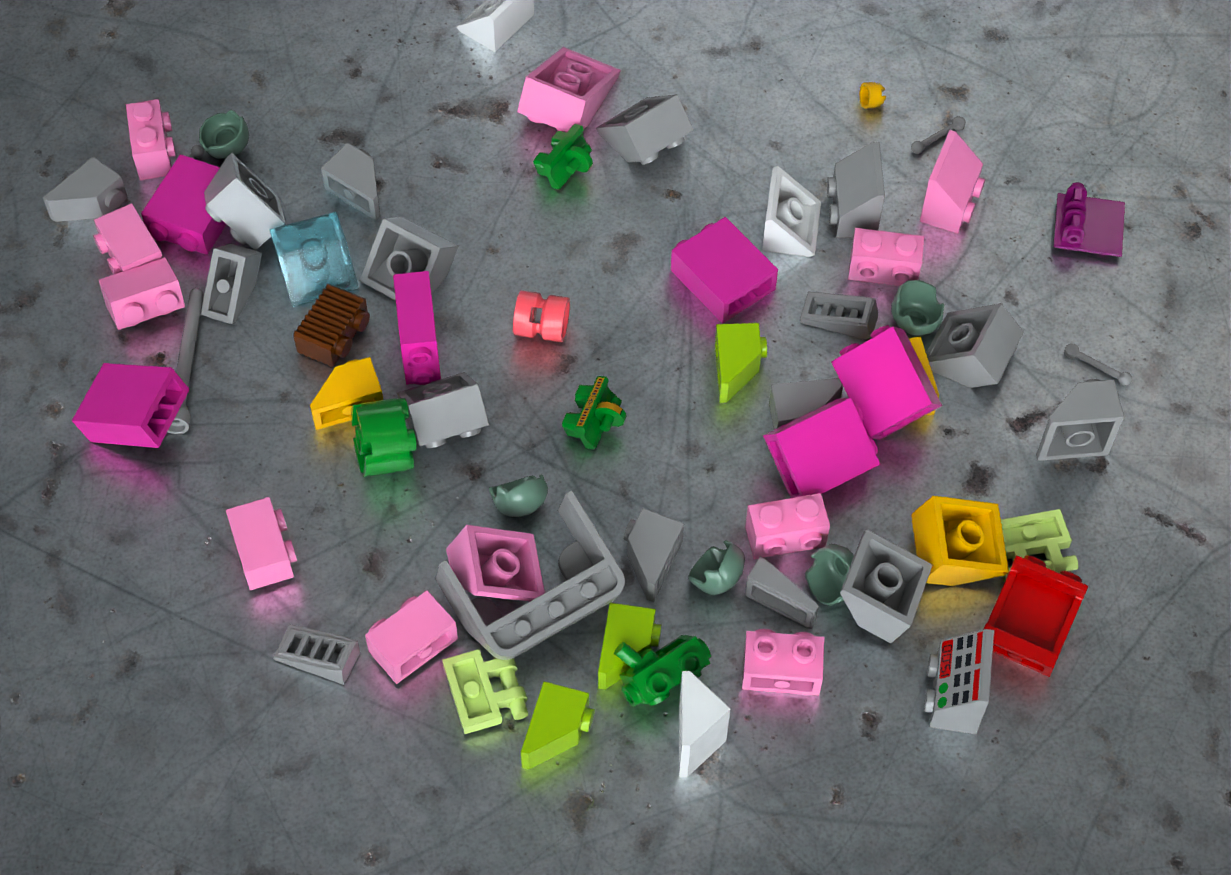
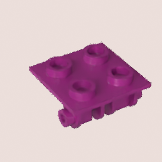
(1088, 222)

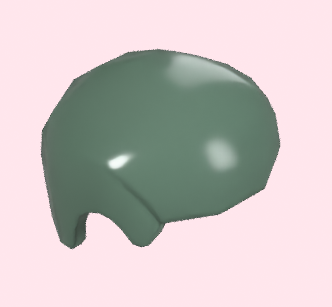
(224, 134)
(917, 308)
(520, 496)
(718, 569)
(828, 573)

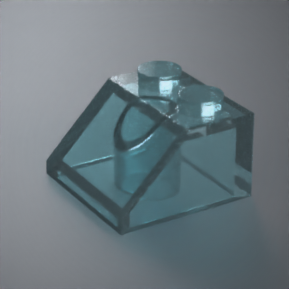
(312, 256)

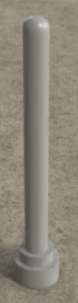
(182, 419)

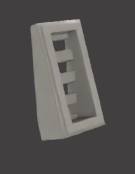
(838, 323)
(774, 590)
(337, 671)

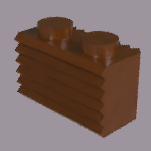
(331, 325)

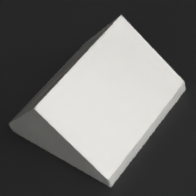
(496, 21)
(790, 217)
(701, 723)

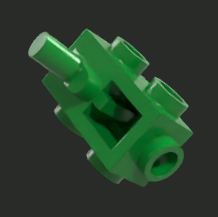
(657, 672)

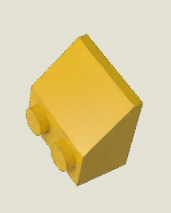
(960, 540)

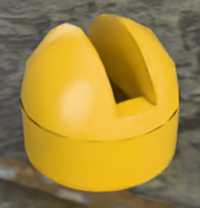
(871, 95)

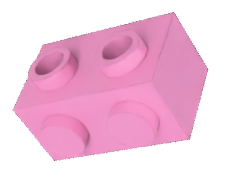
(149, 139)
(125, 239)
(885, 257)
(142, 293)
(787, 526)
(260, 543)
(411, 636)
(783, 662)

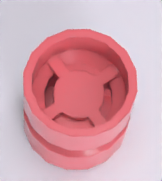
(553, 317)

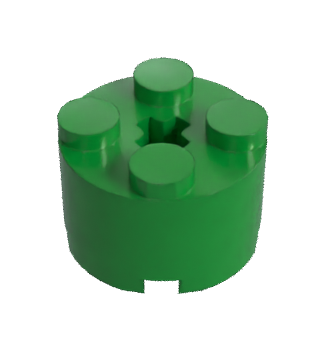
(382, 437)

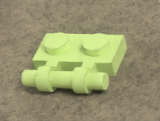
(1038, 534)
(474, 694)

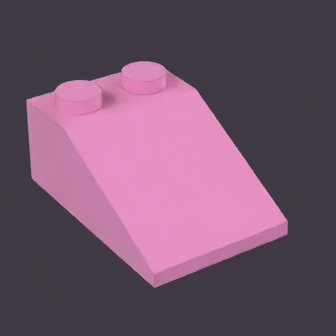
(566, 90)

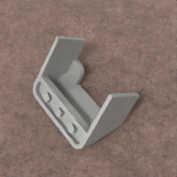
(590, 583)

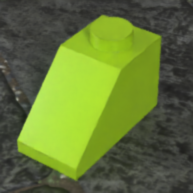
(737, 356)
(628, 625)
(555, 723)

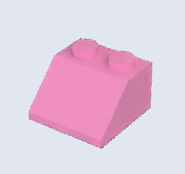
(952, 186)
(496, 563)

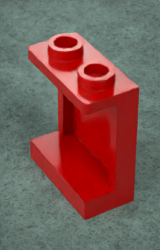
(1035, 613)

